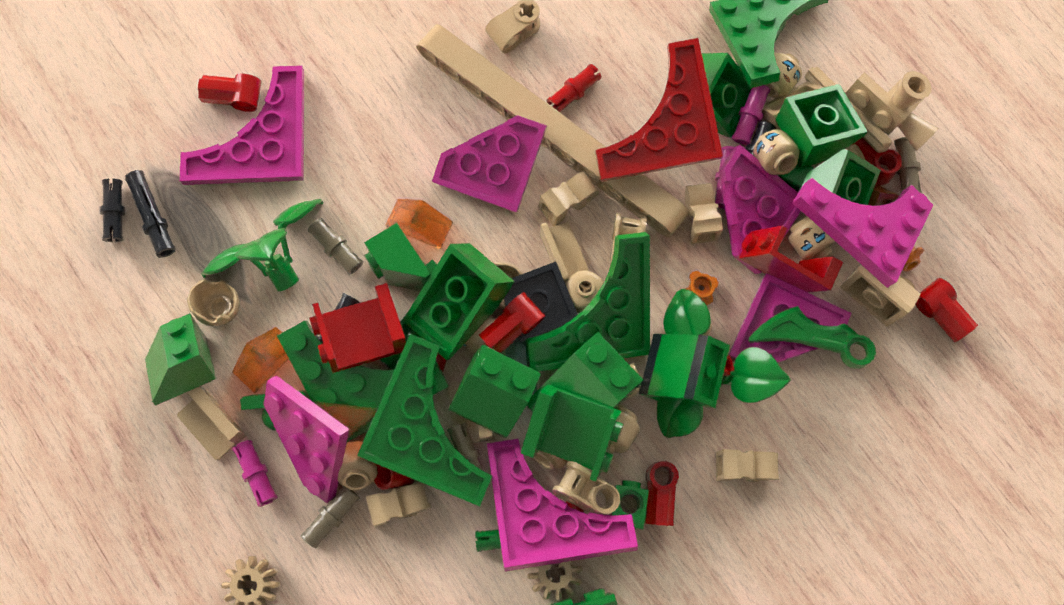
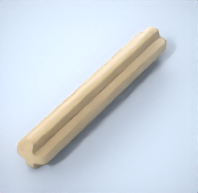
(875, 136)

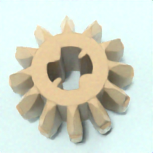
(258, 574)
(563, 580)

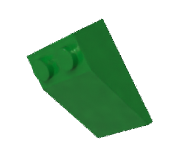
(457, 298)
(596, 374)

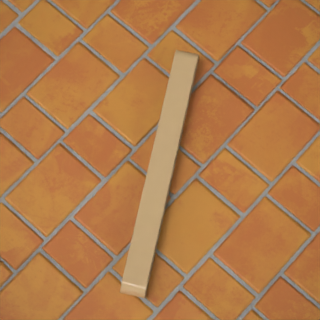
(561, 137)

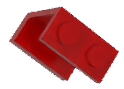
(810, 275)
(359, 332)

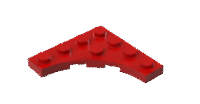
(680, 128)

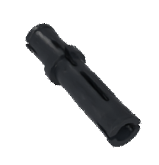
(154, 224)

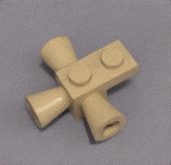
(895, 107)

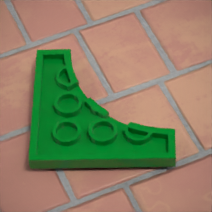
(751, 32)
(616, 312)
(351, 386)
(409, 434)

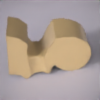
(572, 194)
(702, 206)
(748, 465)
(398, 503)

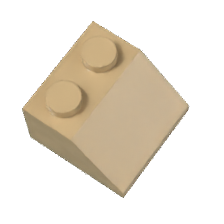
(882, 302)

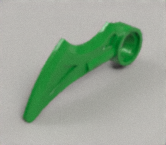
(797, 328)

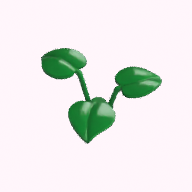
(263, 249)
(754, 374)

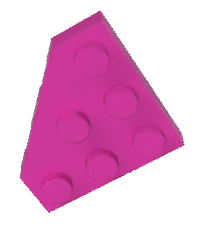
(494, 163)
(753, 199)
(775, 297)
(309, 435)

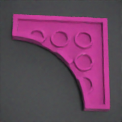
(265, 148)
(871, 234)
(539, 526)

